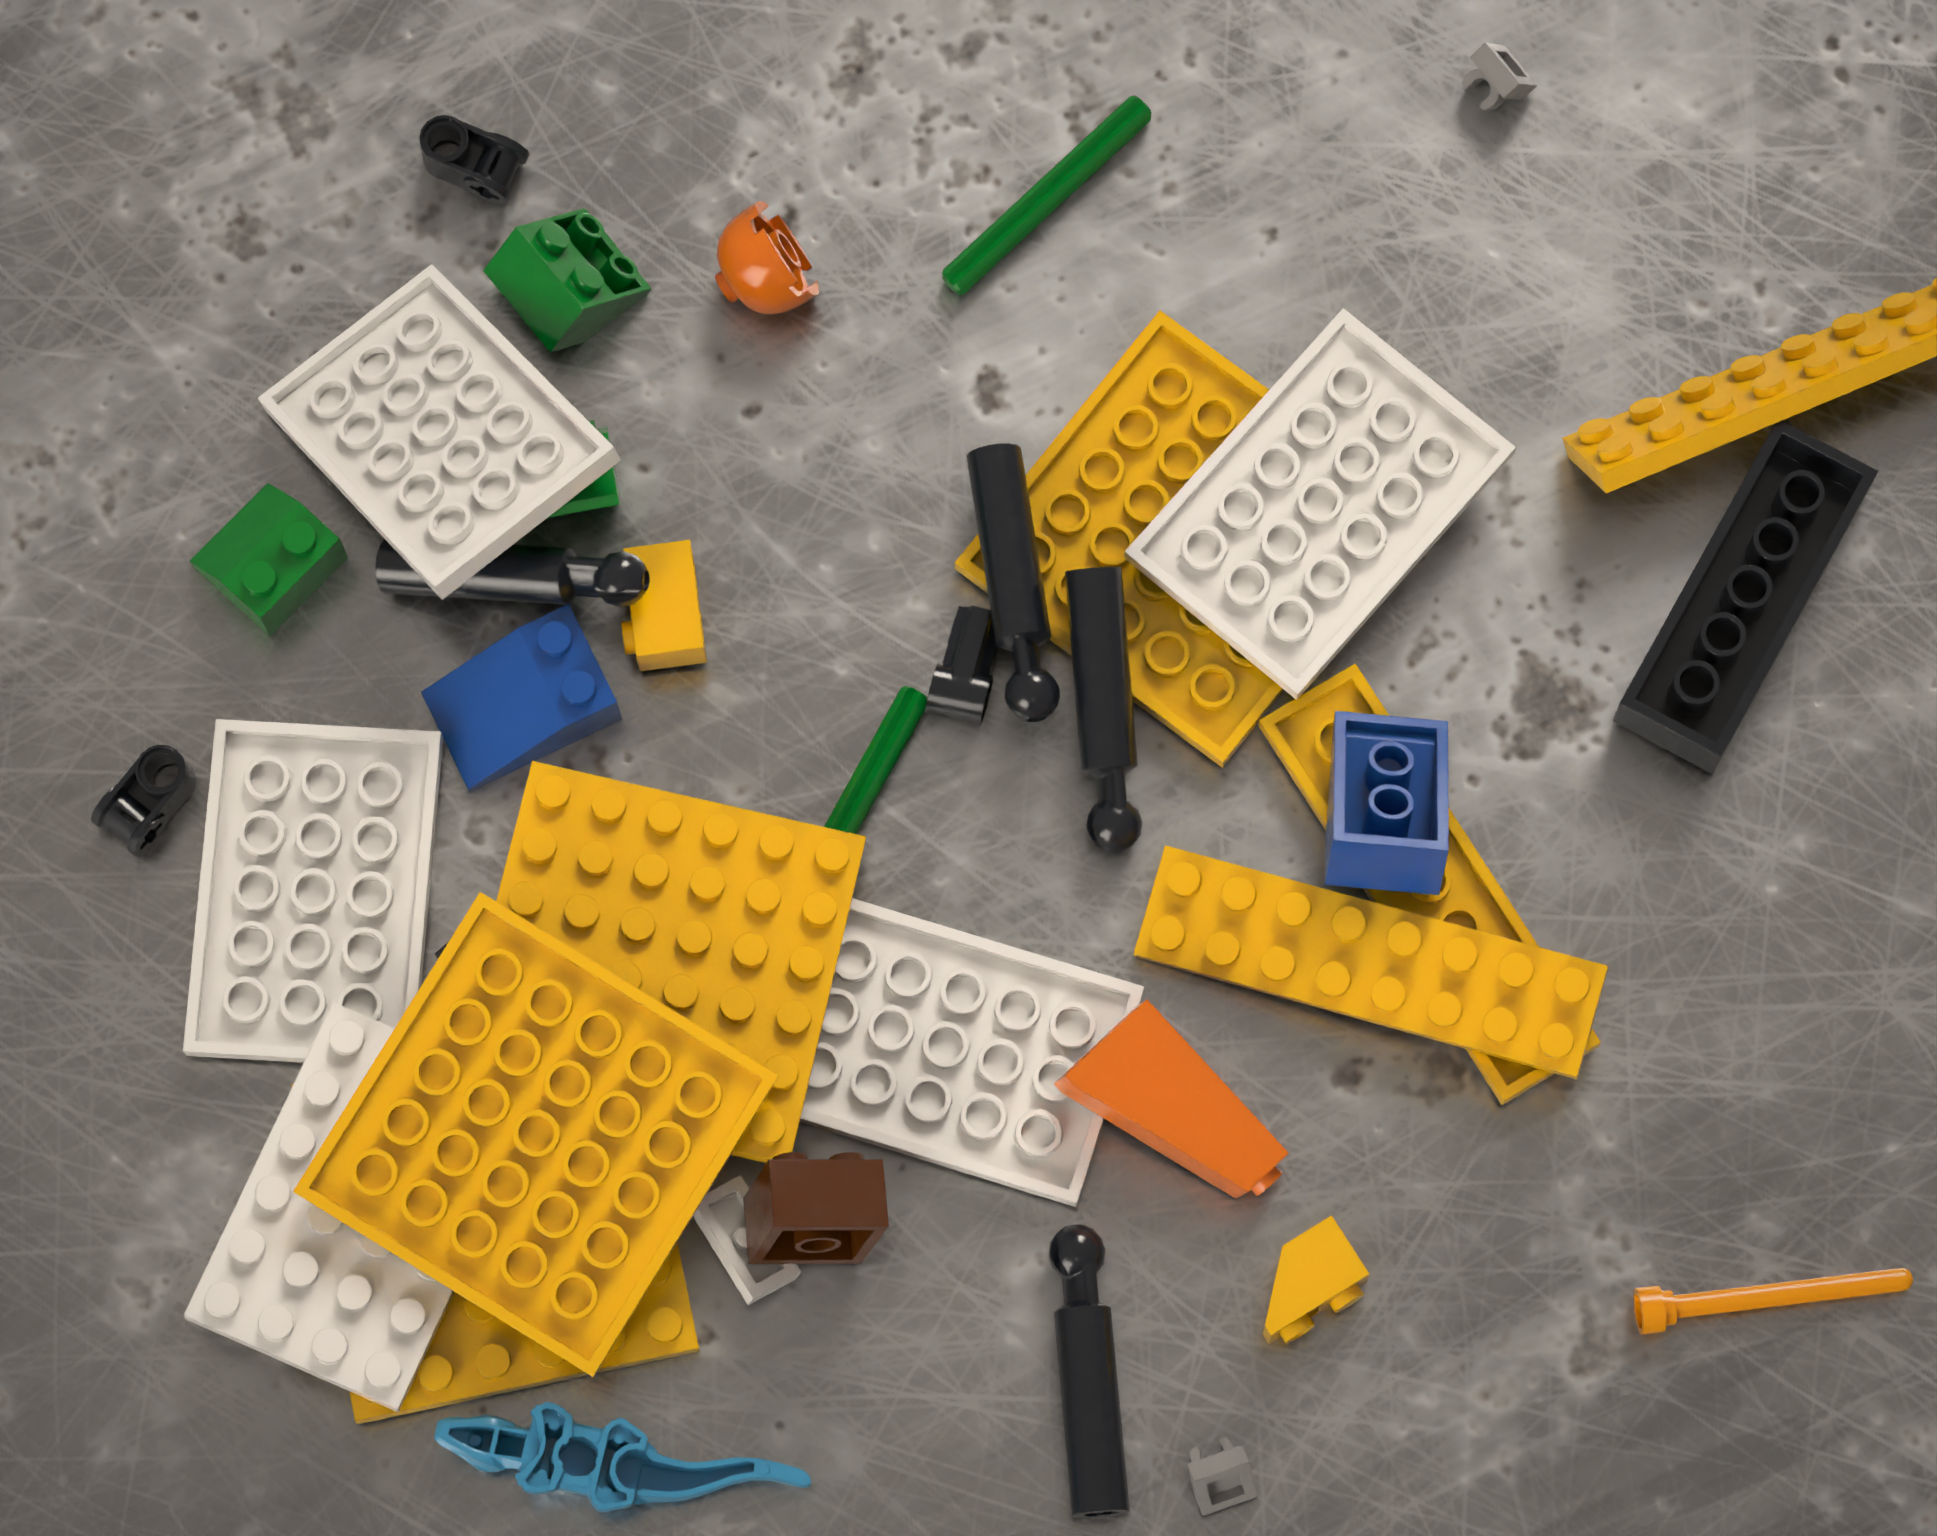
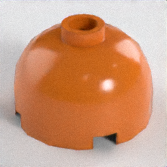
(762, 263)

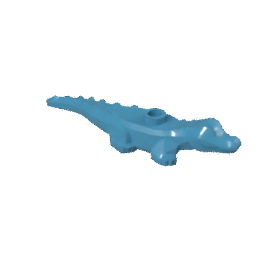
(607, 1464)

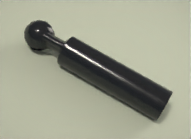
(529, 575)
(1013, 575)
(1104, 701)
(1088, 1378)

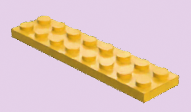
(1757, 391)
(1468, 892)
(1371, 962)

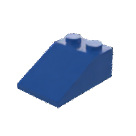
(522, 699)
(1387, 803)

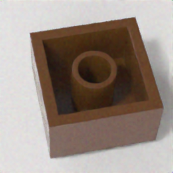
(815, 1209)

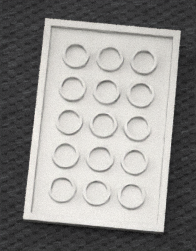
(438, 431)
(1319, 503)
(310, 883)
(957, 1049)
(302, 1279)

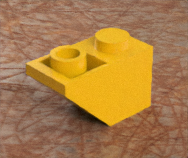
(1311, 1275)

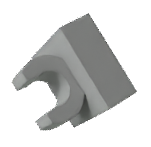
(1503, 74)
(1221, 1478)

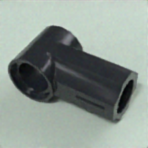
(964, 679)

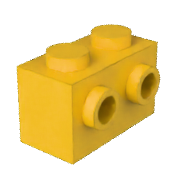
(667, 619)

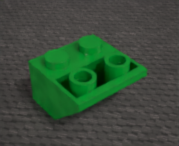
(565, 278)

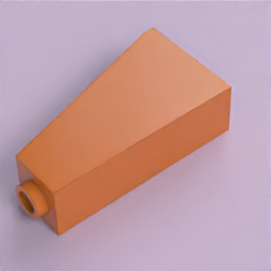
(1171, 1100)

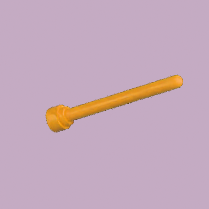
(1659, 1308)

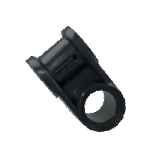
(481, 163)
(144, 802)

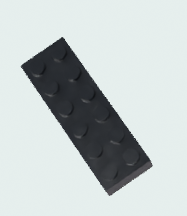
(1744, 596)

